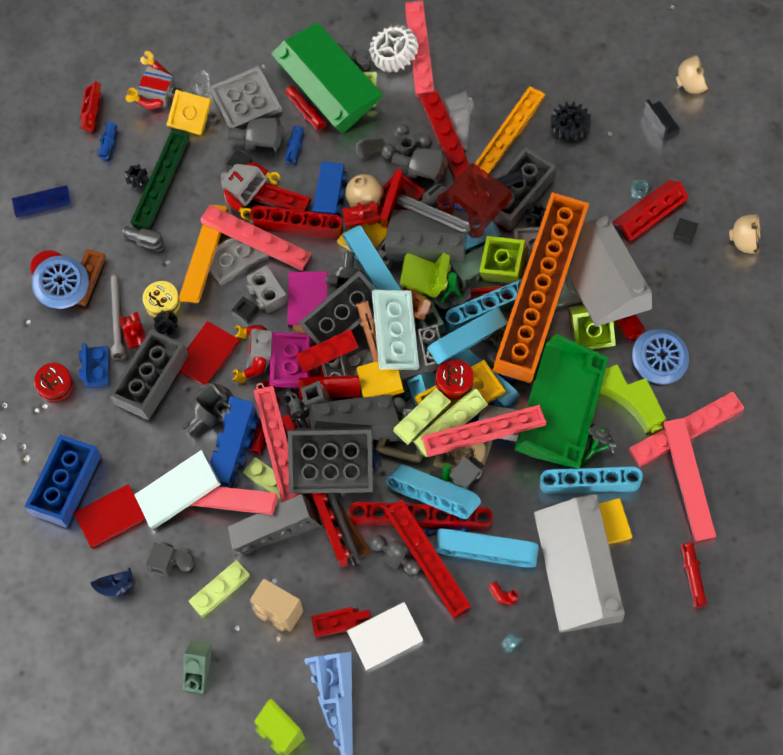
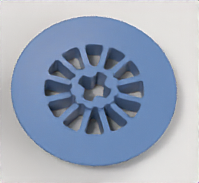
(68, 299)
(646, 370)

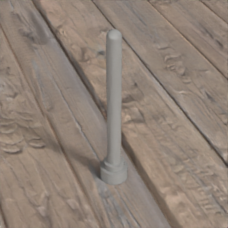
(118, 351)

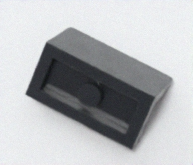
(660, 119)

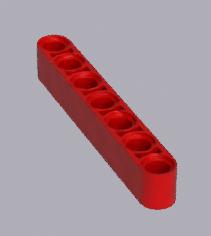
(451, 522)

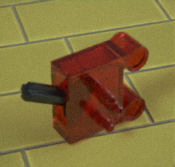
(479, 196)

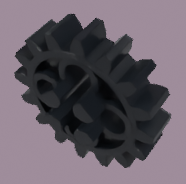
(581, 123)

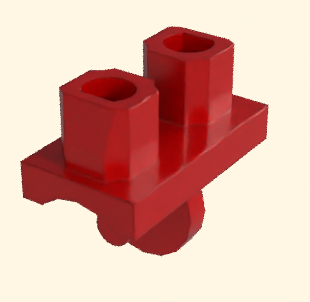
(361, 215)
(133, 330)

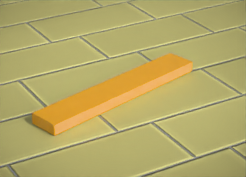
(510, 130)
(200, 262)

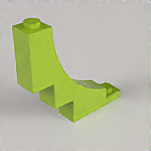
(634, 397)

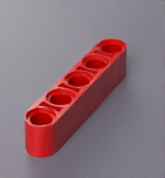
(289, 217)

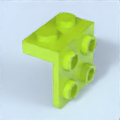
(425, 275)

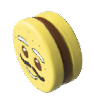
(161, 296)

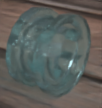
(640, 184)
(511, 642)

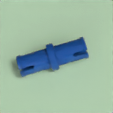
(107, 140)
(294, 144)

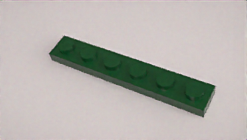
(160, 180)

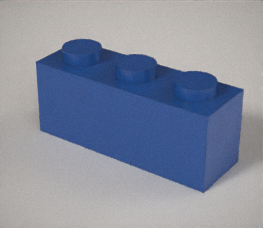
(330, 188)

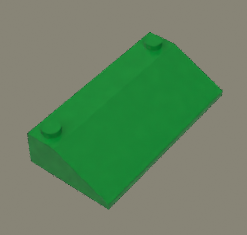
(327, 76)
(567, 392)

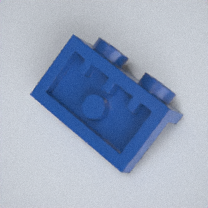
(95, 365)

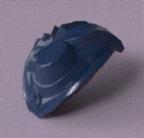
(113, 584)

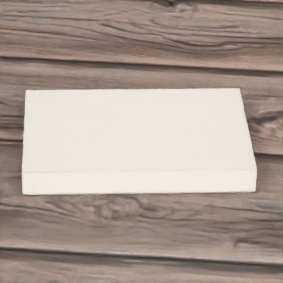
(384, 635)

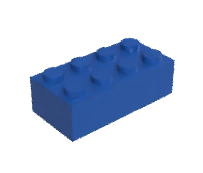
(63, 481)

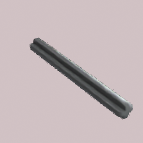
(433, 213)

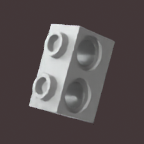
(269, 288)

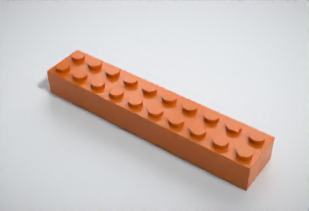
(540, 288)

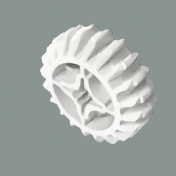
(382, 48)

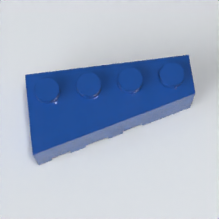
(234, 441)

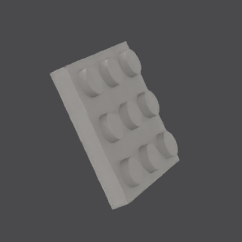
(245, 98)

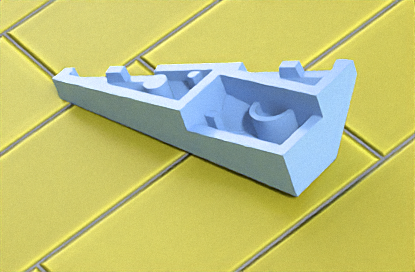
(334, 683)

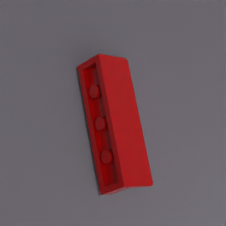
(651, 209)

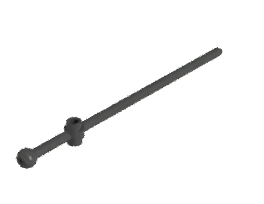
(290, 394)

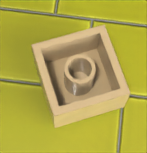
(276, 605)

